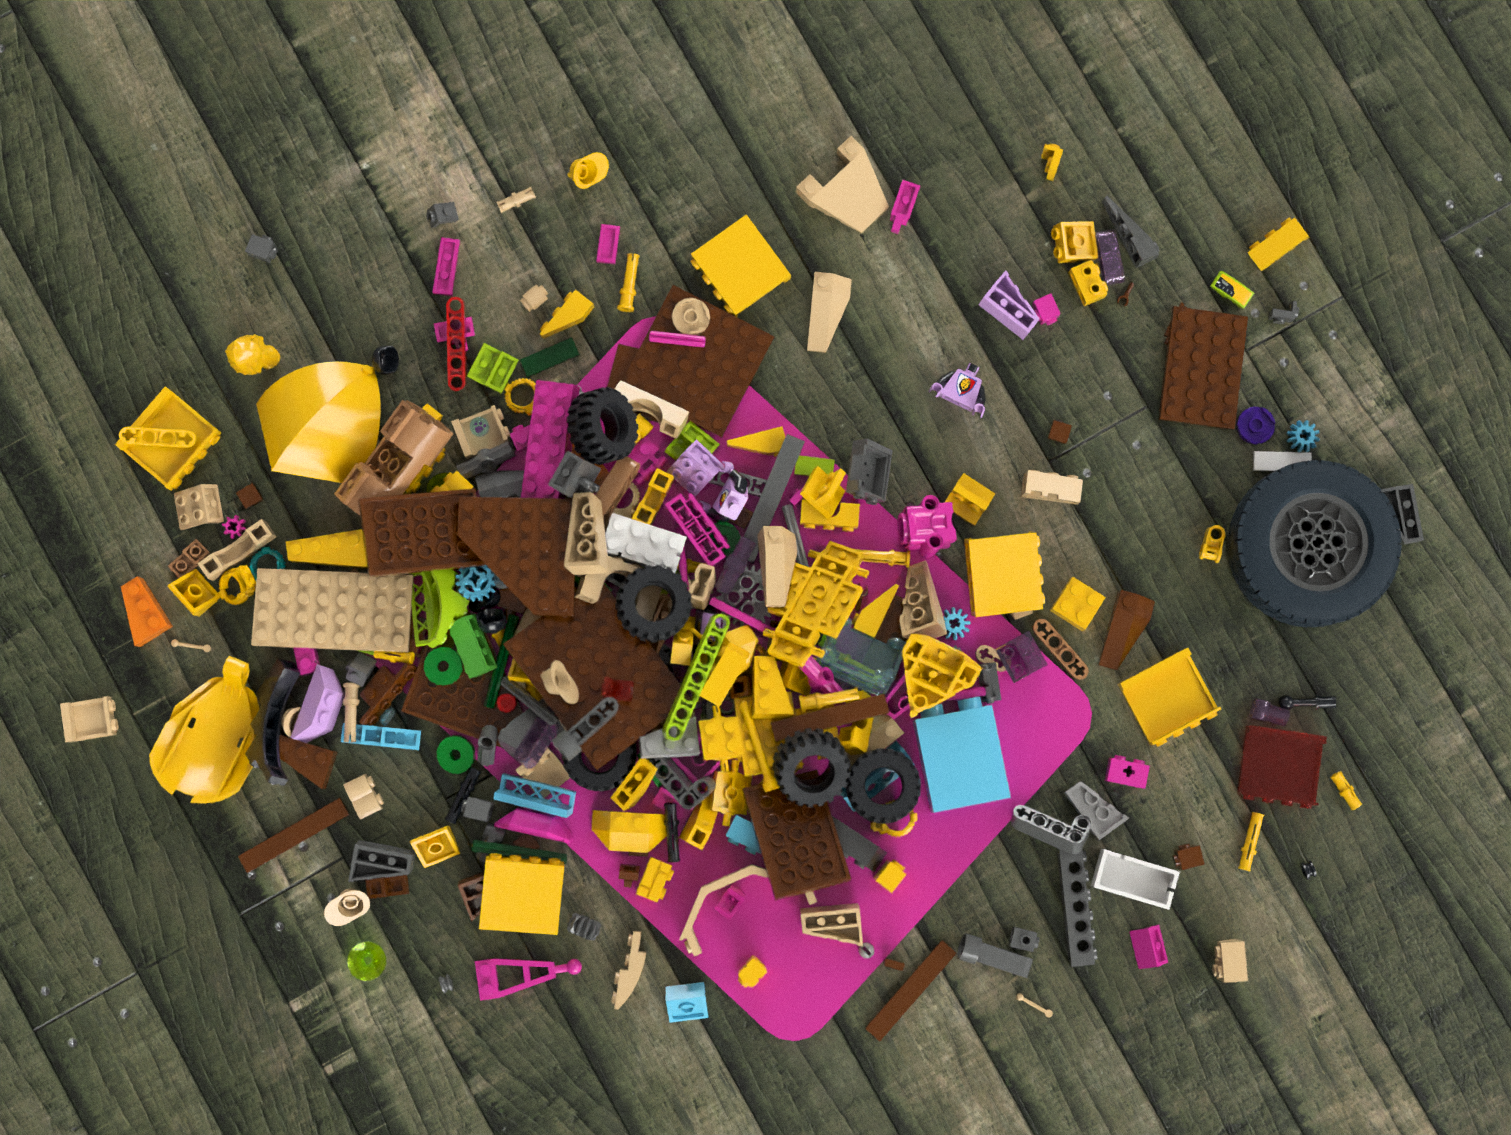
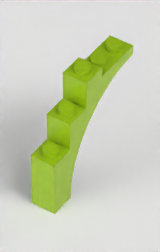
(446, 604)

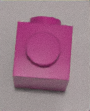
(1046, 309)

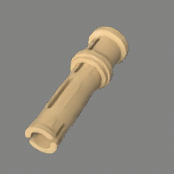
(350, 702)

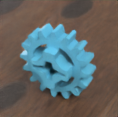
(481, 588)

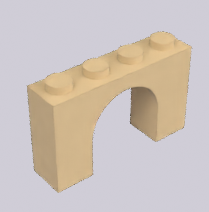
(591, 586)

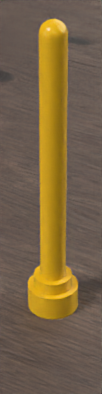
(769, 781)

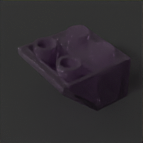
(1021, 656)

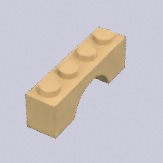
(669, 416)
(228, 557)

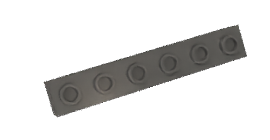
(1089, 954)

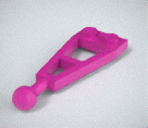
(488, 978)

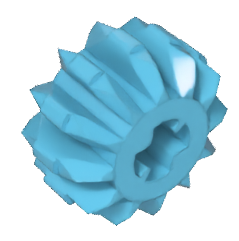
(1304, 429)
(960, 619)

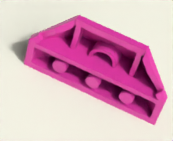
(536, 824)

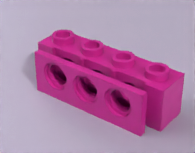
(695, 531)

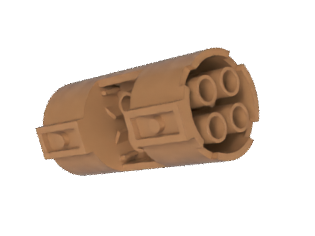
(408, 443)

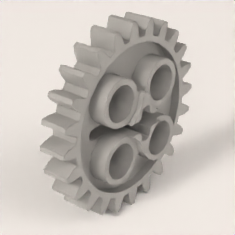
(759, 606)

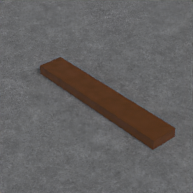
(831, 717)
(293, 835)
(910, 990)

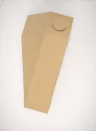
(921, 605)
(883, 733)

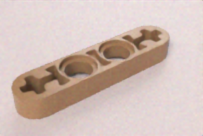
(1057, 651)

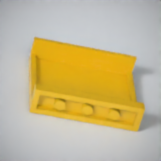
(739, 266)
(167, 462)
(1004, 574)
(1169, 698)
(521, 894)

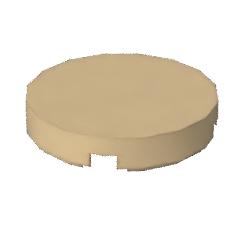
(691, 316)

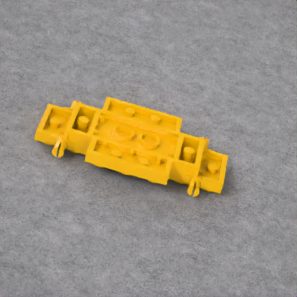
(816, 602)
(729, 738)

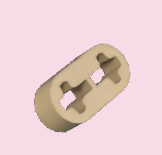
(991, 651)

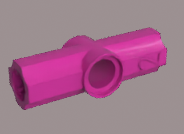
(820, 677)

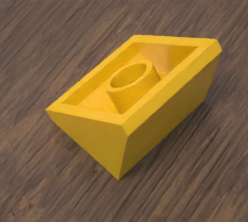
(194, 592)
(435, 846)

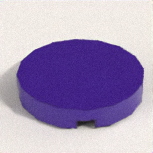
(1255, 425)

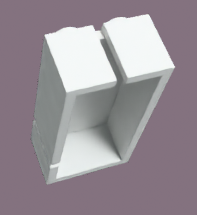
(643, 543)
(1134, 878)

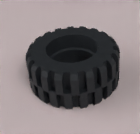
(586, 428)
(669, 582)
(605, 780)
(910, 786)
(817, 789)

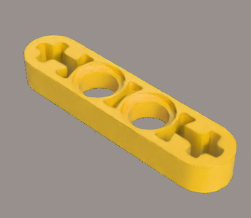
(157, 440)

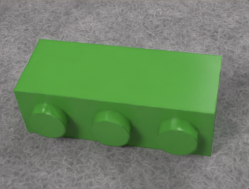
(472, 646)

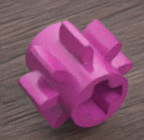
(229, 526)

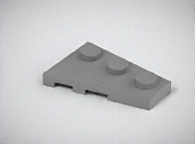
(657, 746)

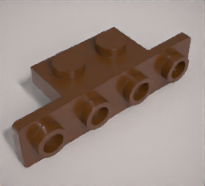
(383, 690)

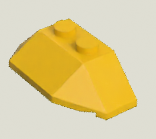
(742, 637)
(629, 830)

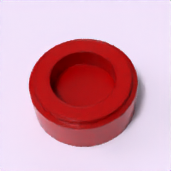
(506, 703)

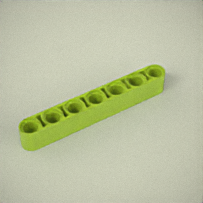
(689, 684)

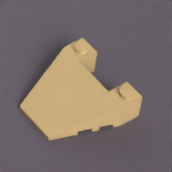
(852, 194)

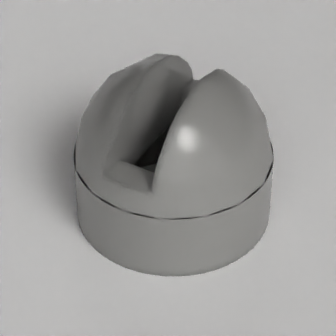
(862, 953)

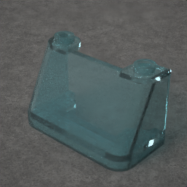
(862, 659)

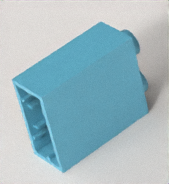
(961, 756)

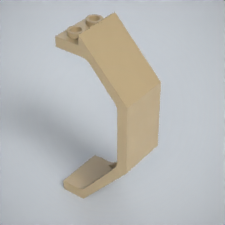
(692, 943)

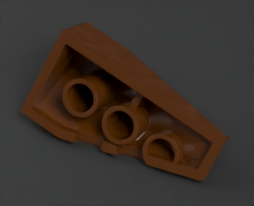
(1127, 622)

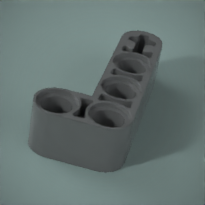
(687, 787)
(1052, 831)

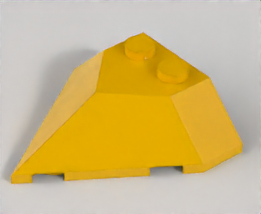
(935, 672)

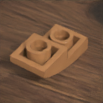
(188, 559)

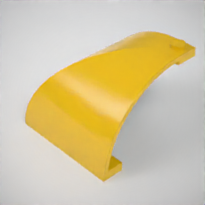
(321, 420)

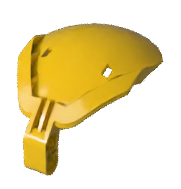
(207, 758)

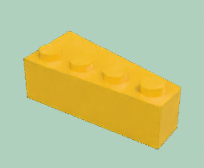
(335, 549)

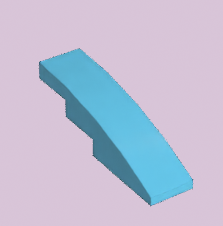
(385, 737)

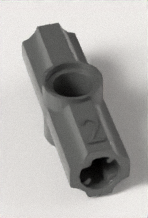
(486, 460)

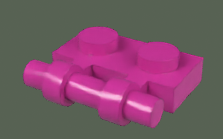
(642, 454)

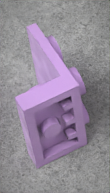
(695, 468)

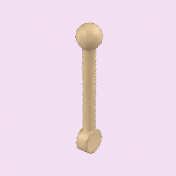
(207, 648)
(1048, 1013)

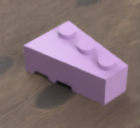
(1009, 306)

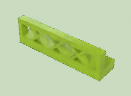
(427, 604)

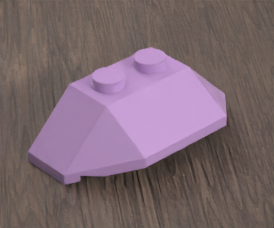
(319, 706)

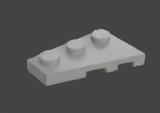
(1102, 814)

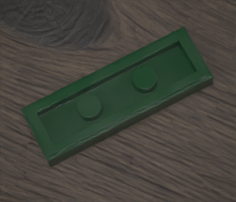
(549, 357)

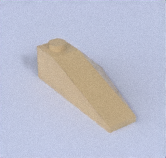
(828, 304)
(777, 562)

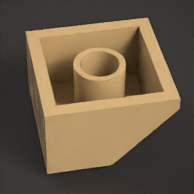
(1230, 961)

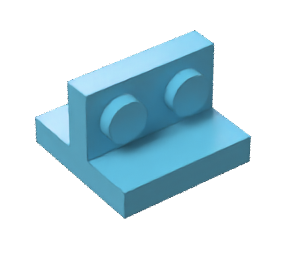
(686, 1002)

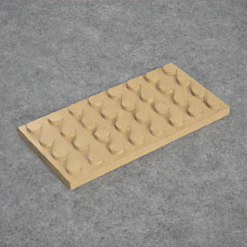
(332, 610)

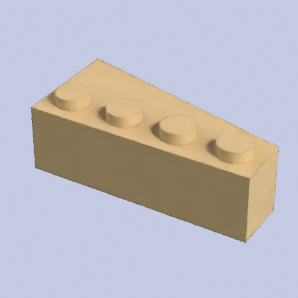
(586, 537)

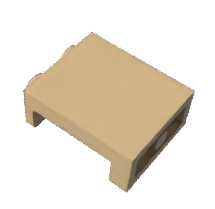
(472, 444)
(89, 719)

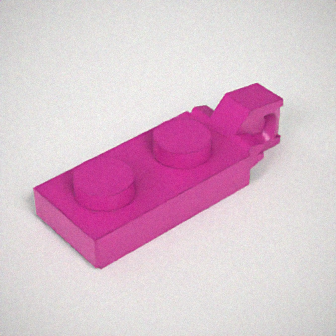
(903, 205)

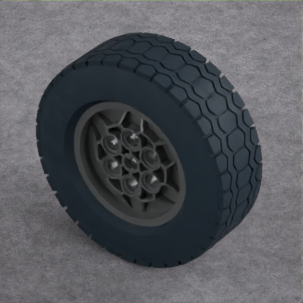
(1275, 572)

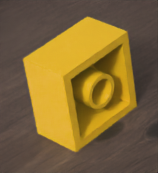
(1077, 604)

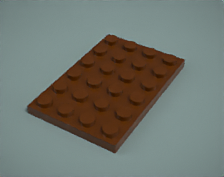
(1203, 368)
(414, 533)
(795, 841)

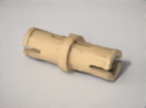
(516, 199)

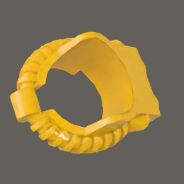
(520, 409)
(246, 582)
(883, 828)

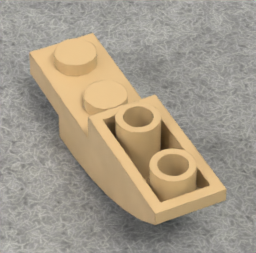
(629, 977)

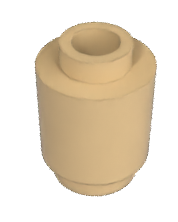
(534, 297)

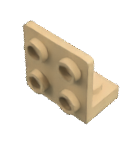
(198, 506)
(548, 771)

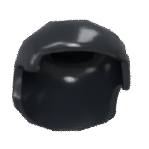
(385, 360)
(491, 620)

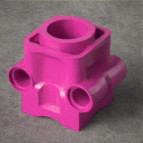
(927, 526)

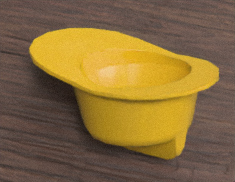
(589, 170)

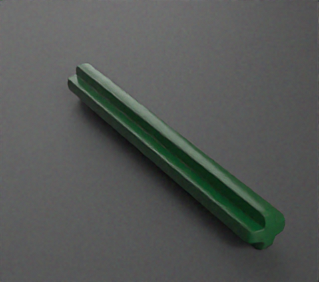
(501, 662)
(507, 850)

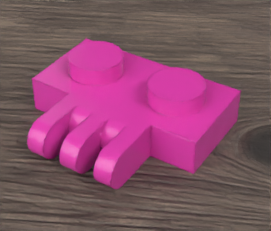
(441, 331)

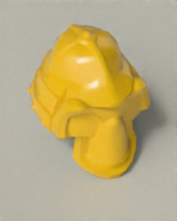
(250, 354)

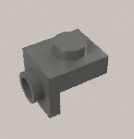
(442, 214)
(1281, 316)

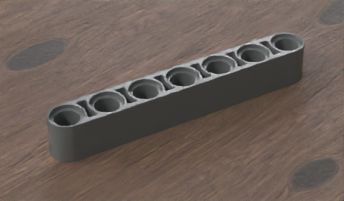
(773, 489)

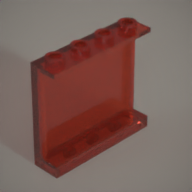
(1280, 766)

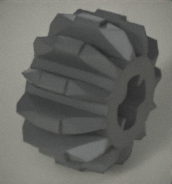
(584, 926)

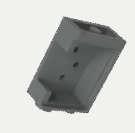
(869, 471)
(575, 476)

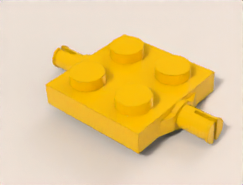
(728, 793)

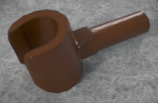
(1126, 294)
(864, 593)

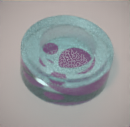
(479, 426)
(387, 716)

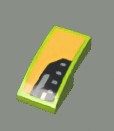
(1232, 289)

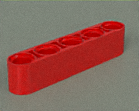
(461, 335)

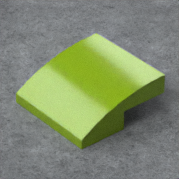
(492, 368)
(687, 437)

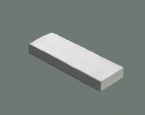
(1275, 460)

